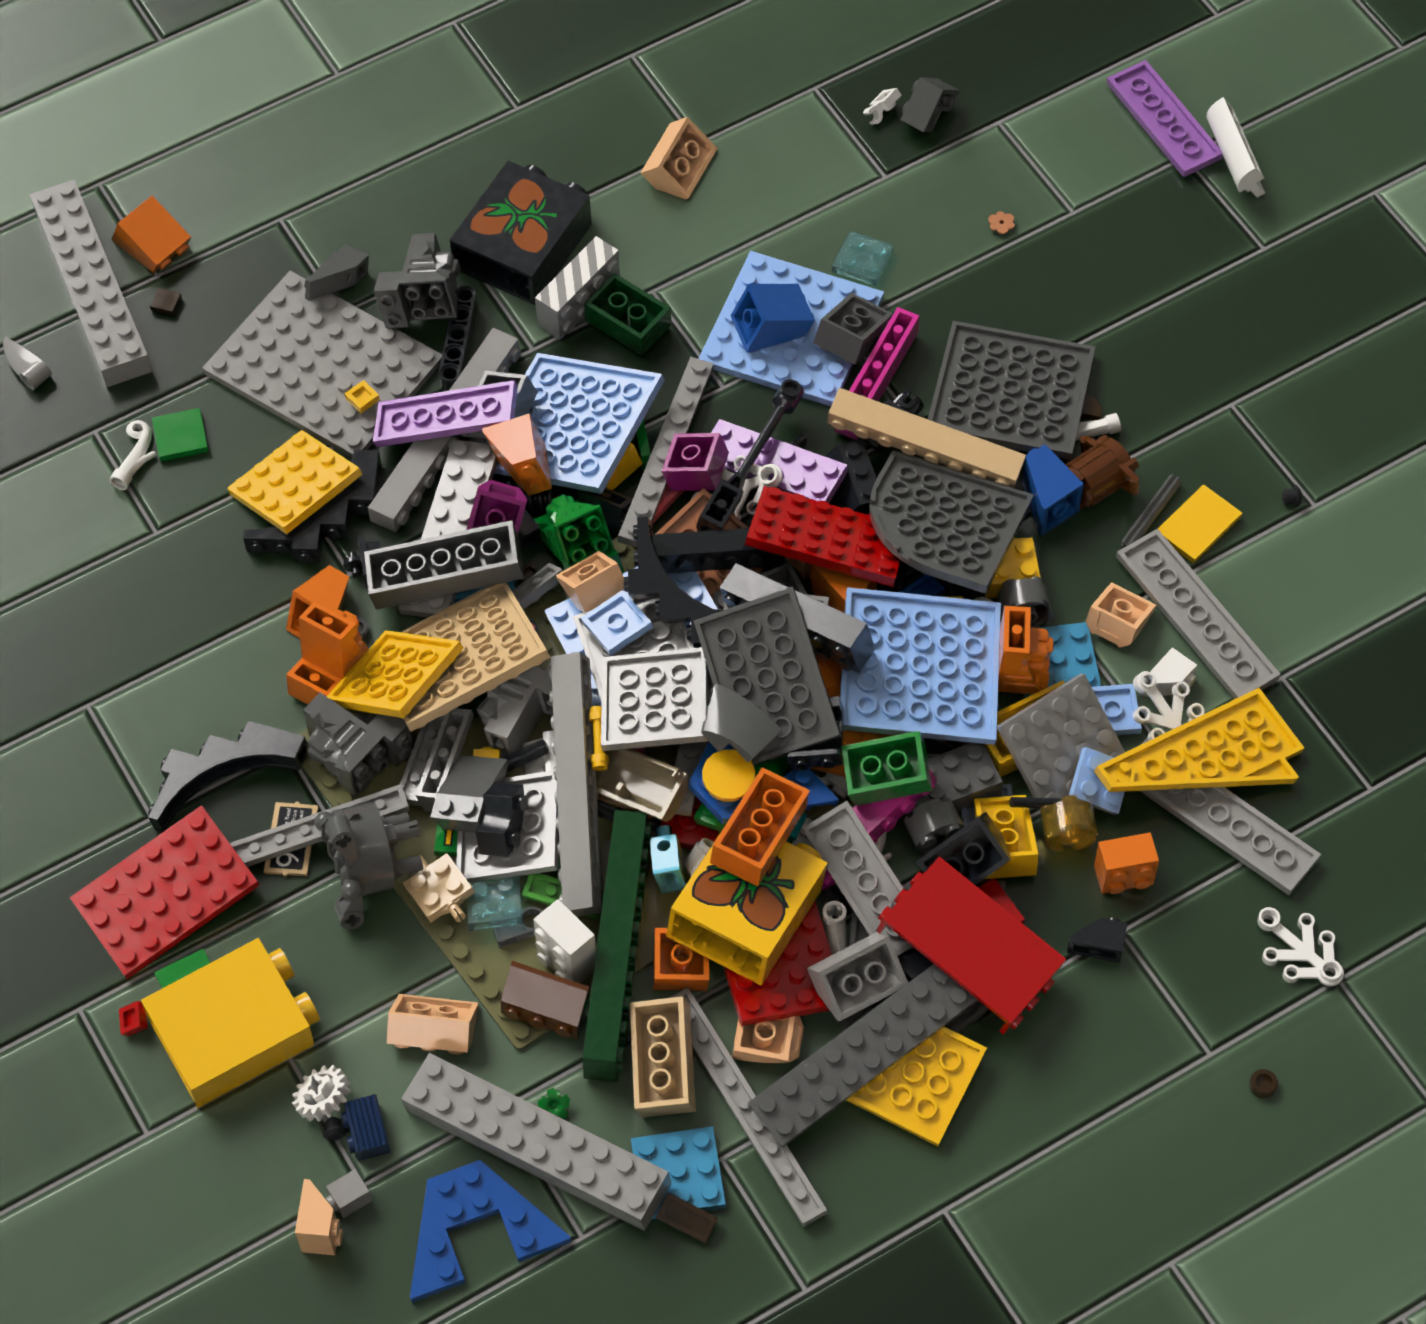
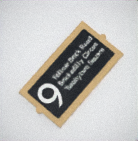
(295, 862)

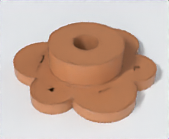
(1001, 222)

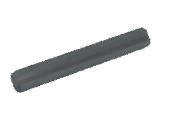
(1152, 510)

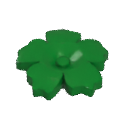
(555, 1103)

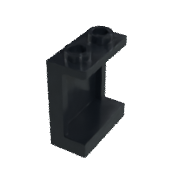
(825, 754)

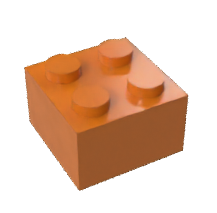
(1126, 863)
(677, 966)

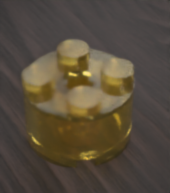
(1069, 824)

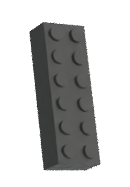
(443, 565)

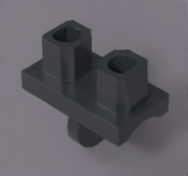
(356, 563)

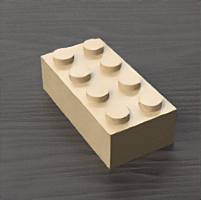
(662, 1057)

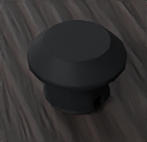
(1292, 496)
(833, 895)
(334, 1129)

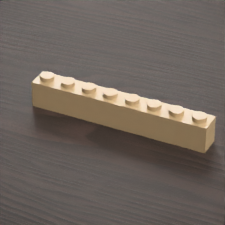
(925, 438)

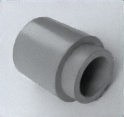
(697, 855)

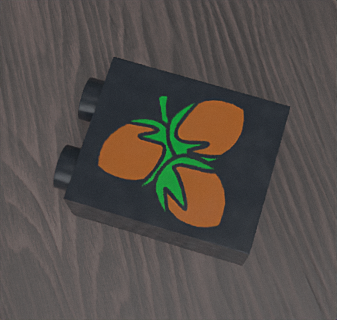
(522, 231)

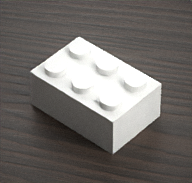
(564, 943)

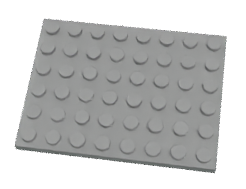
(308, 353)

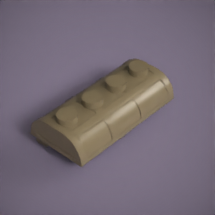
(643, 783)

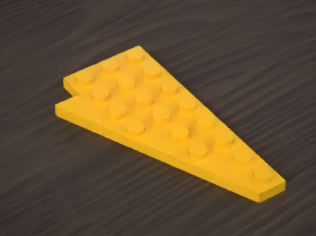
(1223, 748)

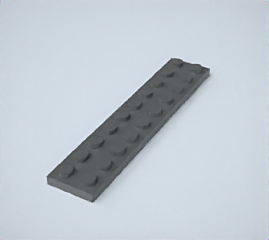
(860, 1054)

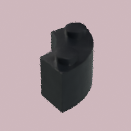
(501, 819)

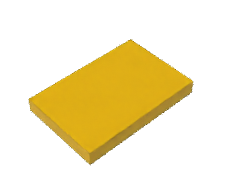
(1199, 523)

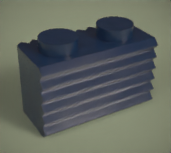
(366, 1127)

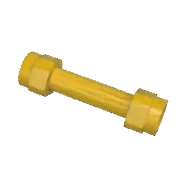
(599, 759)

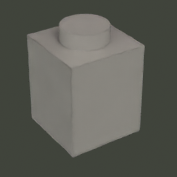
(348, 1194)

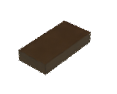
(686, 1217)

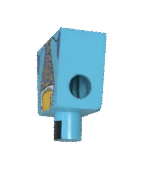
(668, 861)

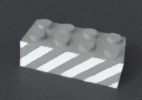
(563, 299)

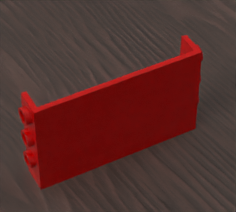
(974, 941)

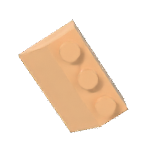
(679, 159)
(432, 1023)

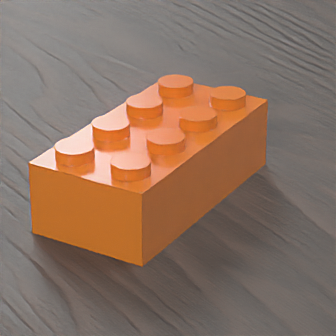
(759, 826)

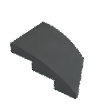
(737, 722)

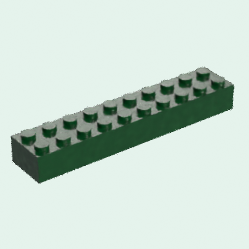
(617, 947)

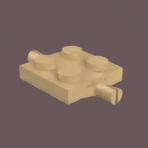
(439, 889)

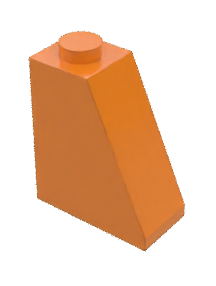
(324, 588)

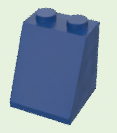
(771, 315)
(1054, 488)

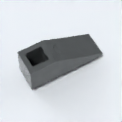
(339, 272)

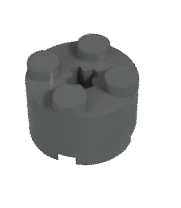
(1027, 593)
(933, 824)

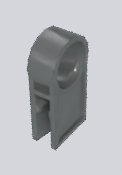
(510, 934)

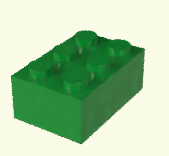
(886, 768)

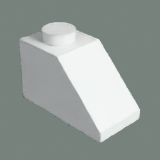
(1171, 670)

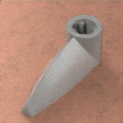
(25, 364)

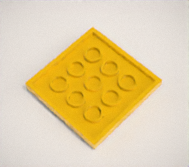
(294, 481)
(395, 673)
(924, 1086)

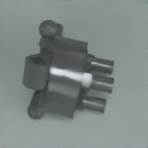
(364, 854)

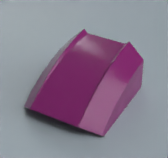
(497, 504)

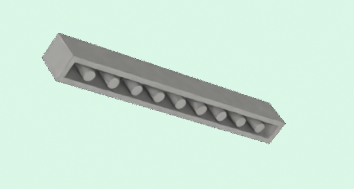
(426, 457)
(575, 784)

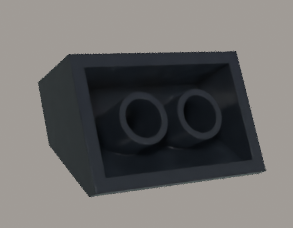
(858, 483)
(972, 851)

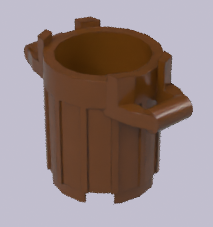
(1104, 469)

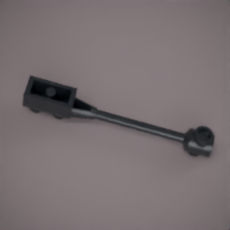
(729, 493)

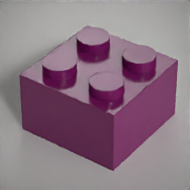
(695, 461)

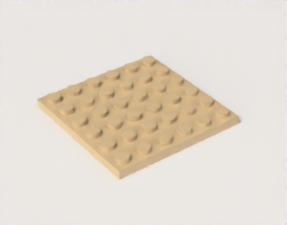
(496, 646)

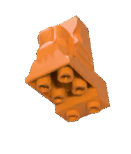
(328, 651)
(1023, 653)

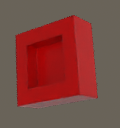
(132, 1019)

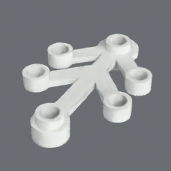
(760, 480)
(1169, 718)
(1302, 950)

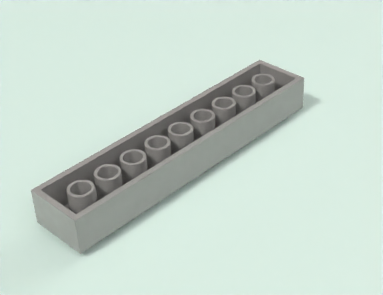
(91, 283)
(537, 1141)

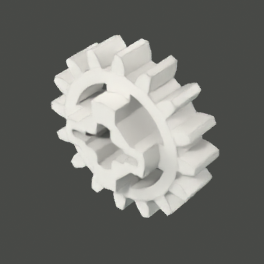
(321, 1093)

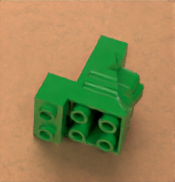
(575, 531)

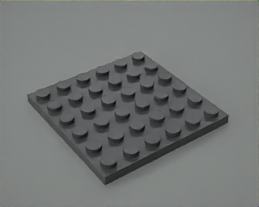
(1012, 388)

